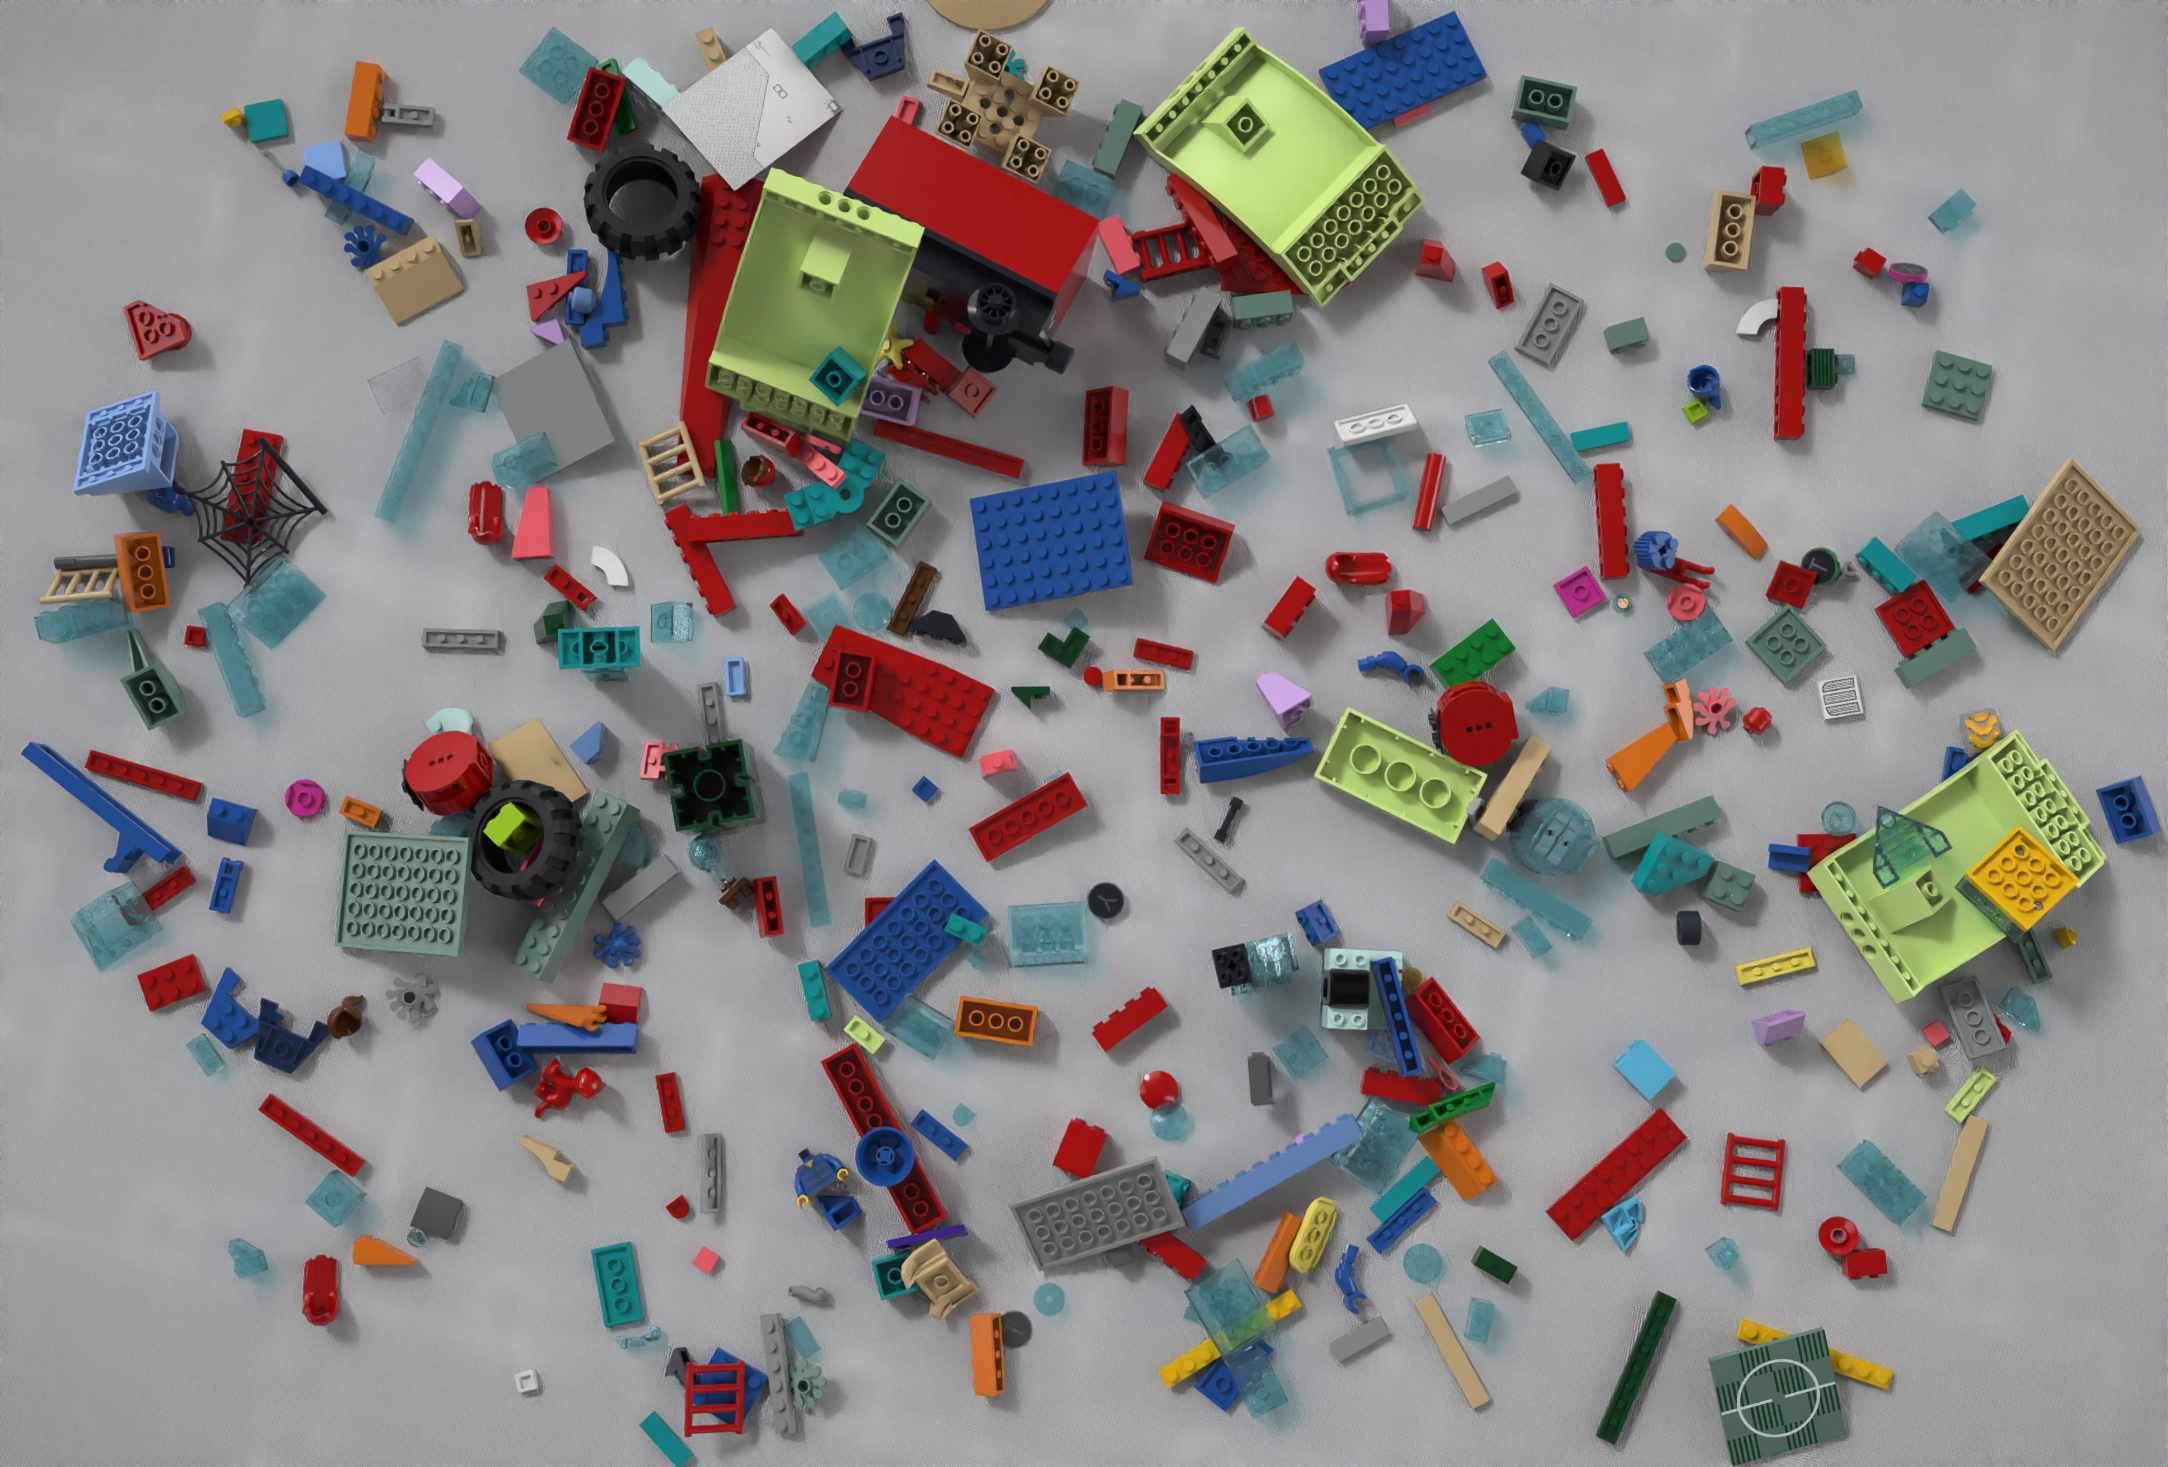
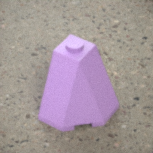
(1284, 699)

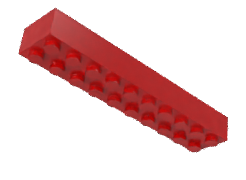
(870, 1110)

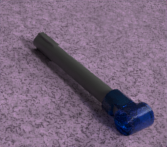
(106, 560)

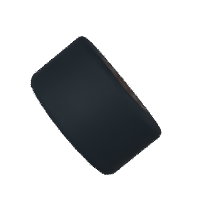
(1688, 928)

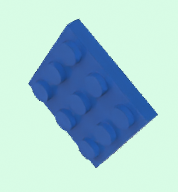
(753, 1383)

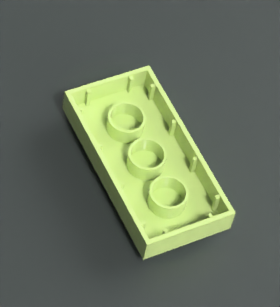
(1399, 776)

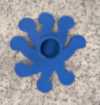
(365, 246)
(618, 945)

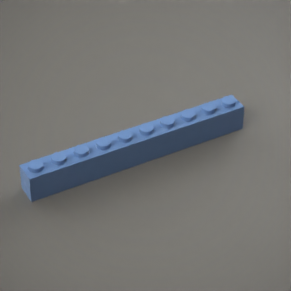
(1273, 1171)

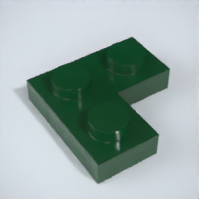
(1066, 651)

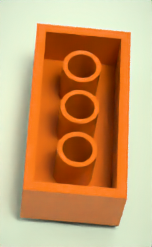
(996, 1020)

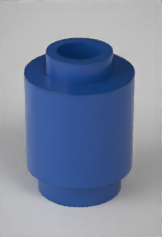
(1532, 132)

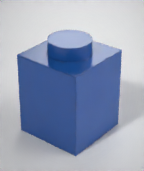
(1915, 294)

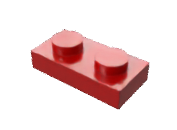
(787, 614)

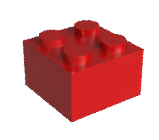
(1768, 188)

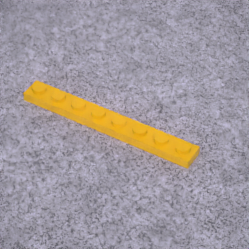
(1207, 1352)
(1840, 1361)

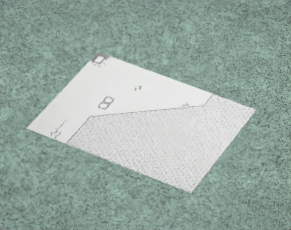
(752, 109)

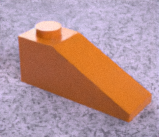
(1132, 680)
(378, 1252)

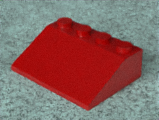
(1189, 541)

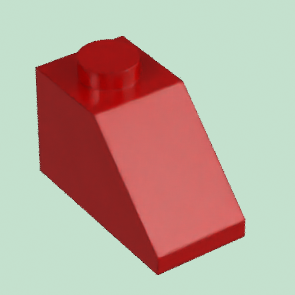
(1498, 284)

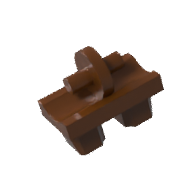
(741, 886)

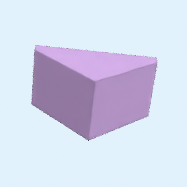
(550, 332)

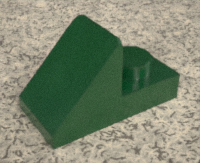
(1025, 692)

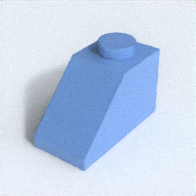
(590, 744)

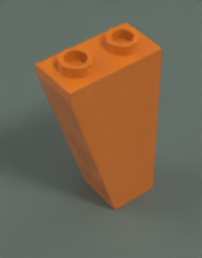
(1638, 758)

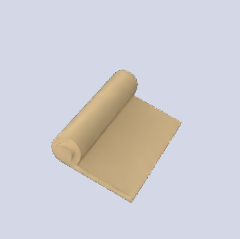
(534, 756)

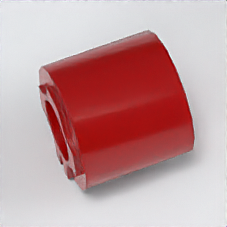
(1260, 408)

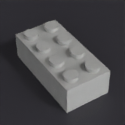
(1193, 328)

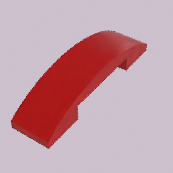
(1169, 755)

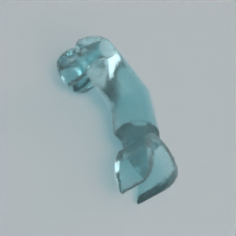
(643, 1341)

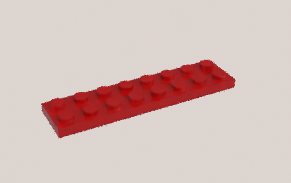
(1616, 1174)

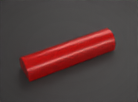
(1429, 492)

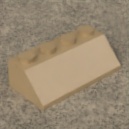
(1729, 232)

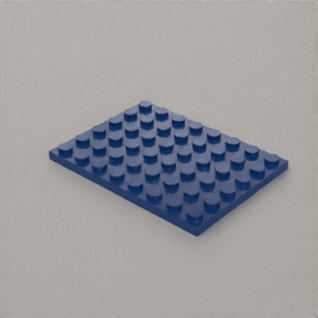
(1051, 541)

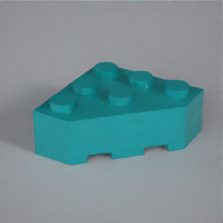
(1670, 864)

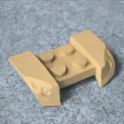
(937, 1278)

